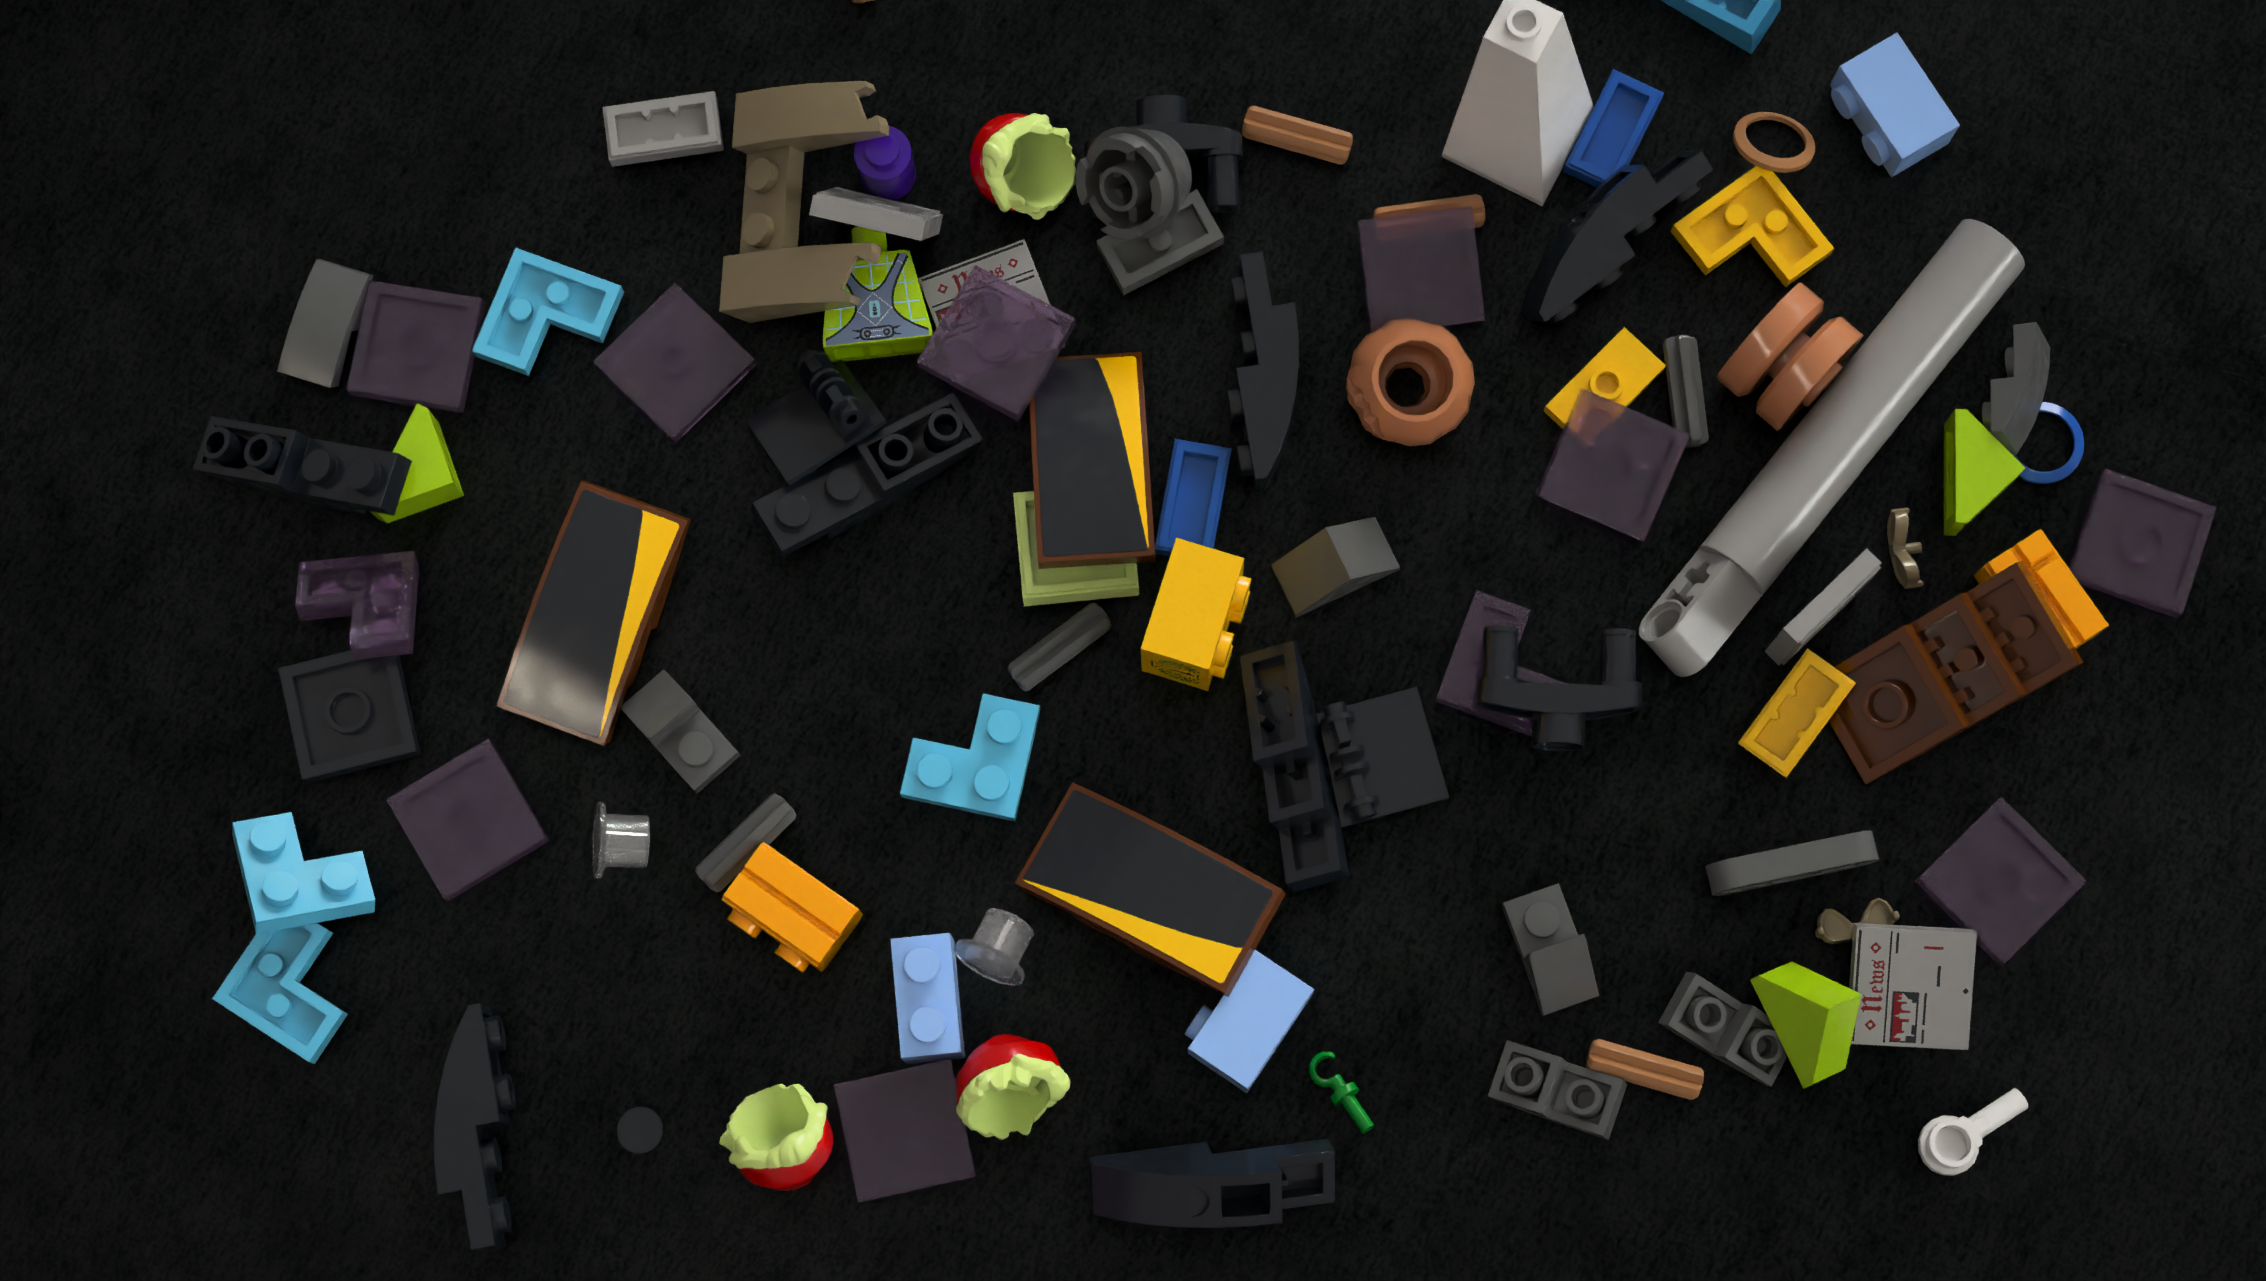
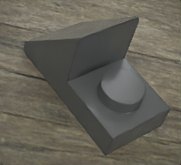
(680, 731)
(1551, 949)

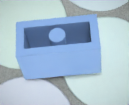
(1892, 105)
(927, 998)
(1249, 1023)

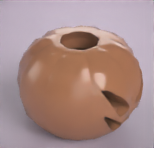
(1434, 356)

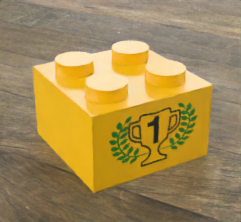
(1192, 615)

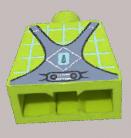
(890, 312)

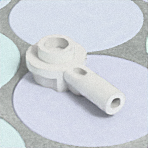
(1952, 1143)

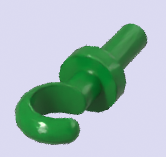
(1343, 1093)

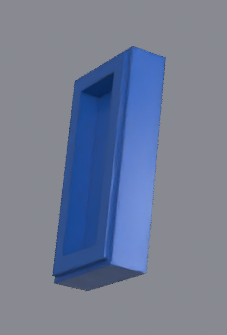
(1613, 129)
(1193, 495)

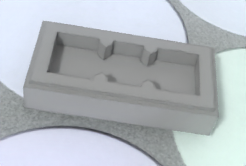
(663, 128)

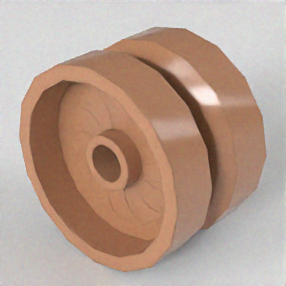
(1794, 361)

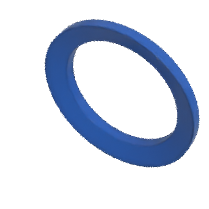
(2078, 448)

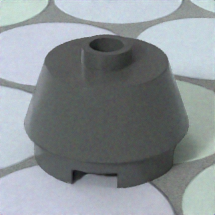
(1134, 181)

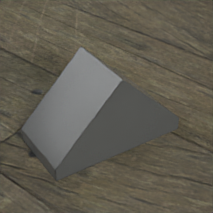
(1334, 564)

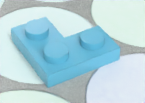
(541, 295)
(987, 775)
(291, 891)
(269, 995)

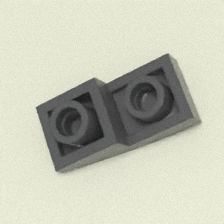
(323, 323)
(2020, 395)
(1725, 1028)
(1557, 1090)

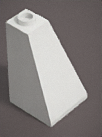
(1521, 102)

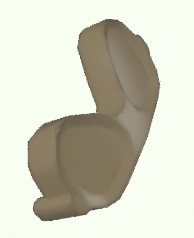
(1903, 564)
(1837, 929)

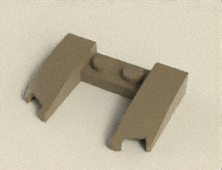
(775, 129)

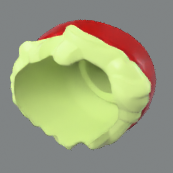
(1023, 163)
(1008, 1085)
(779, 1137)

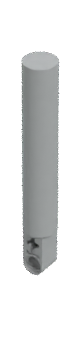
(1830, 447)

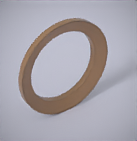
(1768, 162)

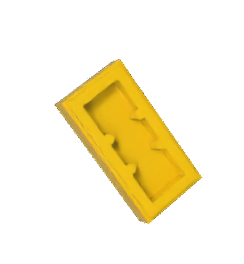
(1616, 373)
(1797, 713)

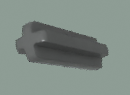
(1686, 388)
(1059, 646)
(734, 851)

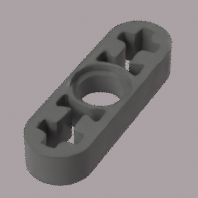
(1792, 863)

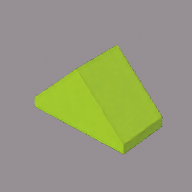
(1974, 470)
(431, 474)
(1810, 1018)

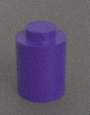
(886, 165)

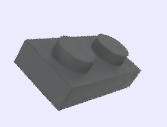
(1144, 260)

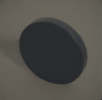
(640, 1130)

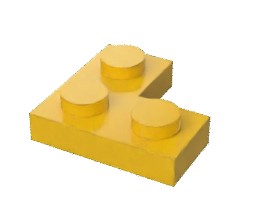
(1755, 212)

